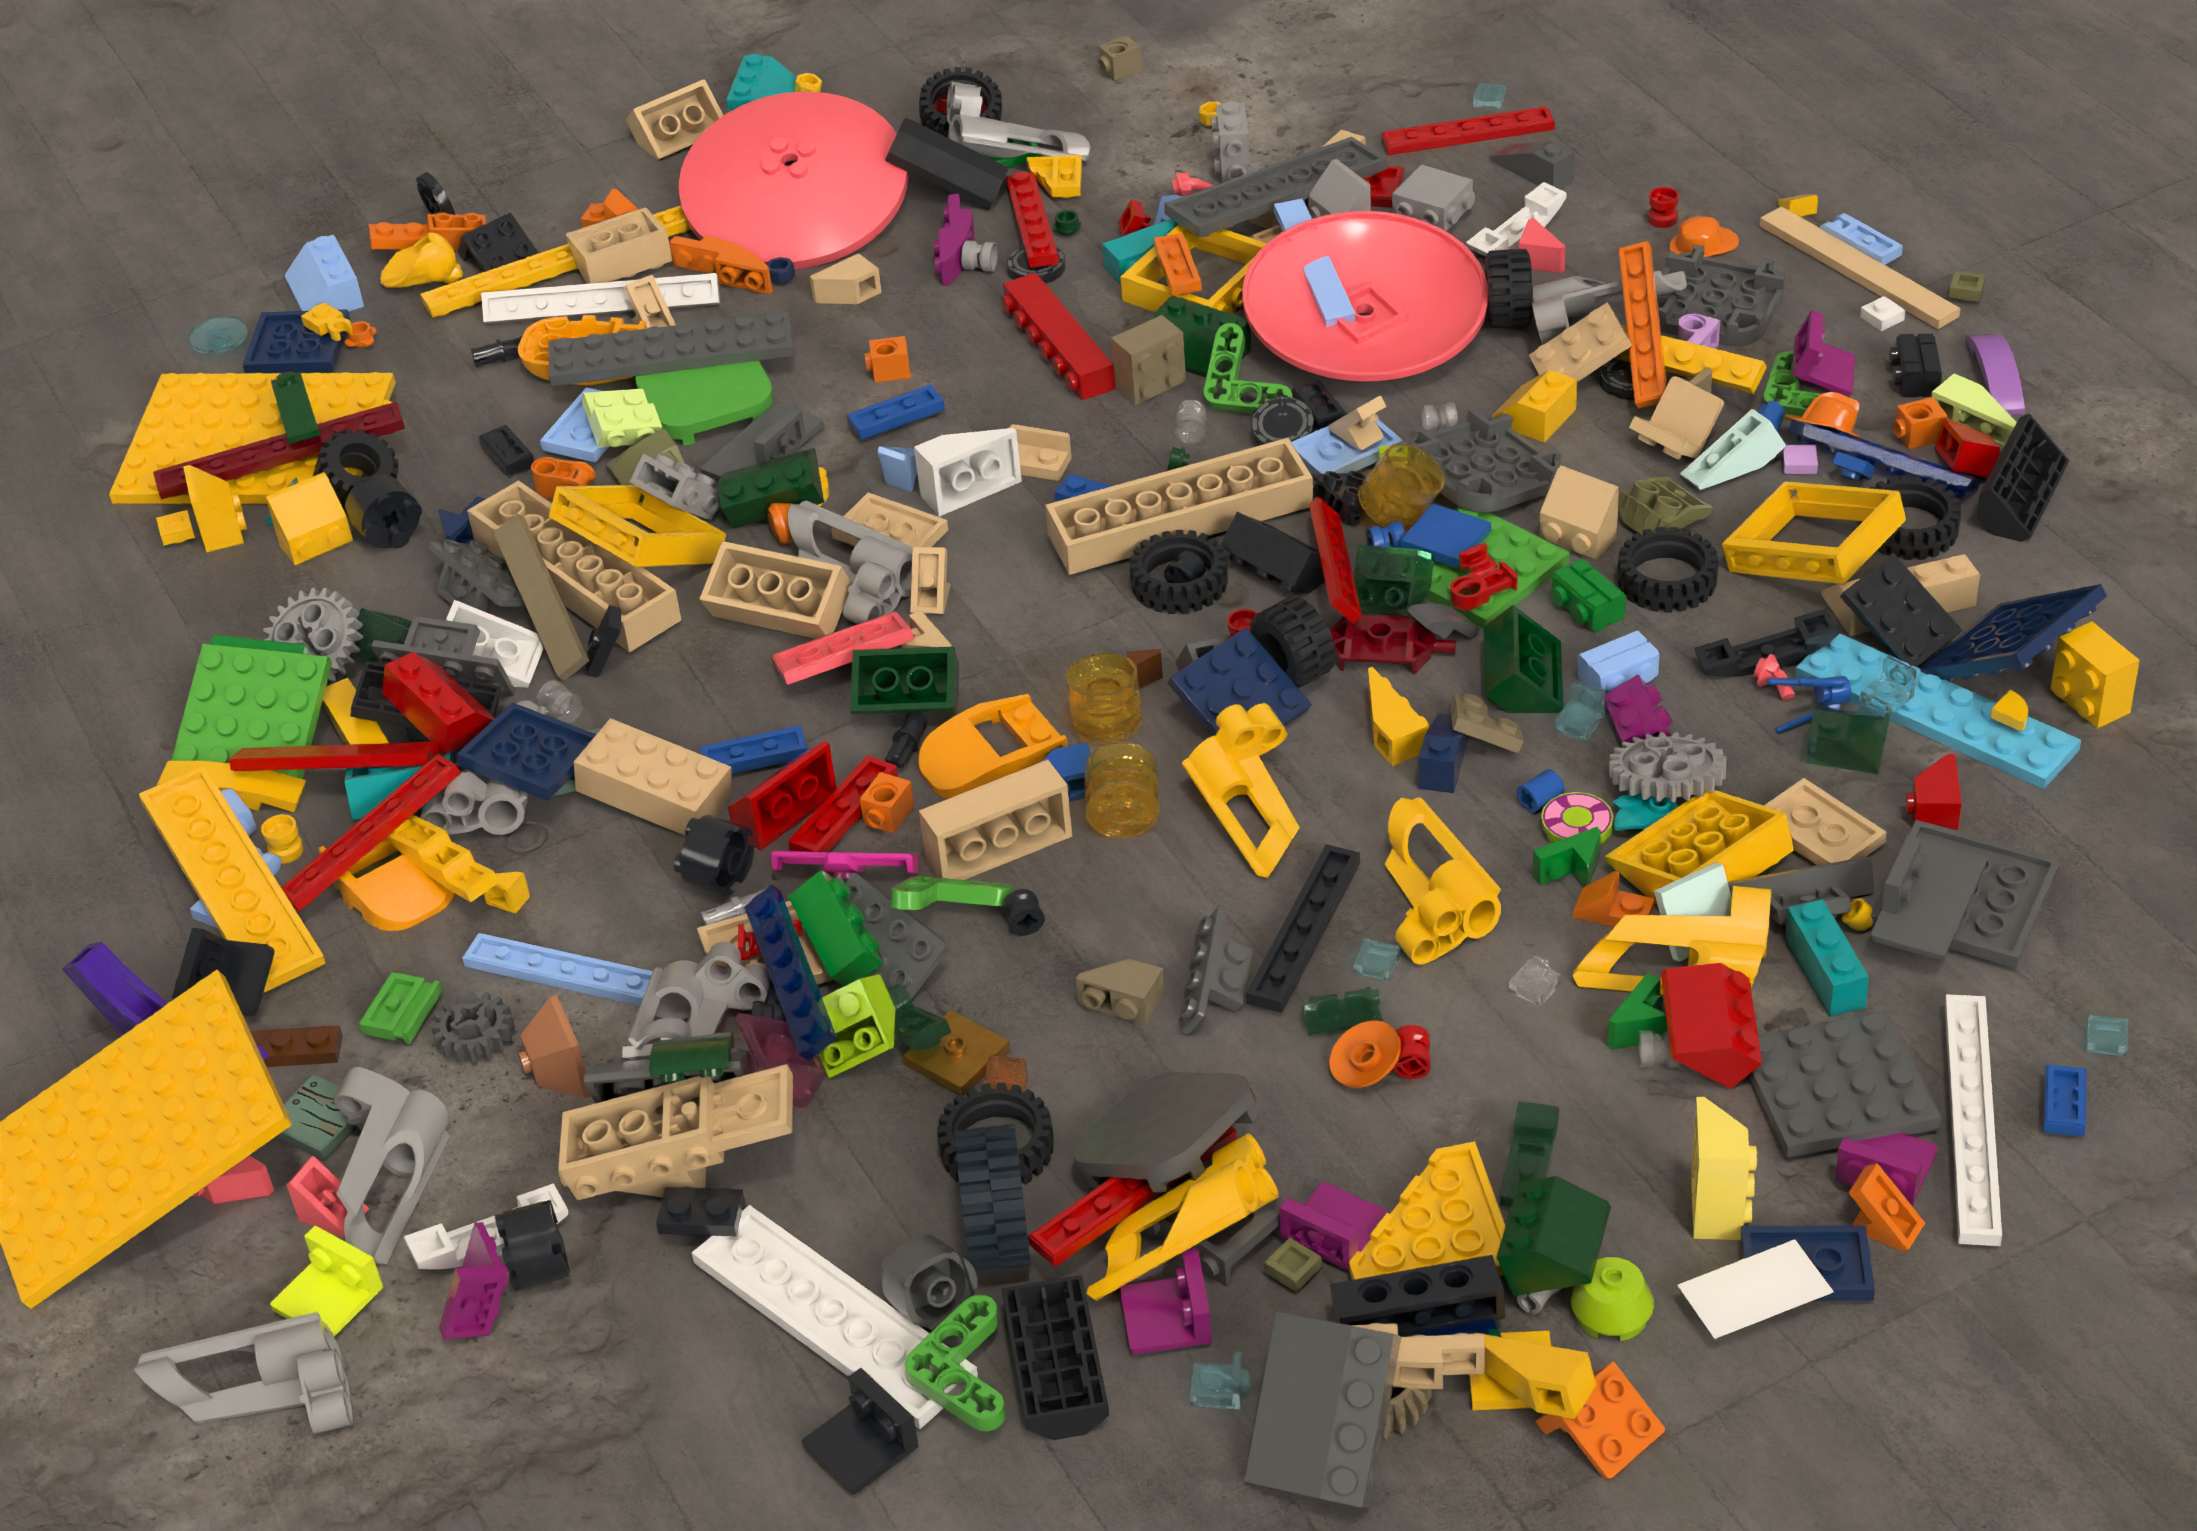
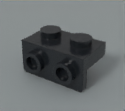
(700, 1211)

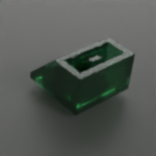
(1392, 578)

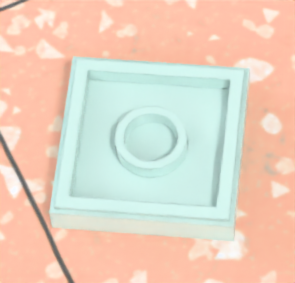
(1696, 894)

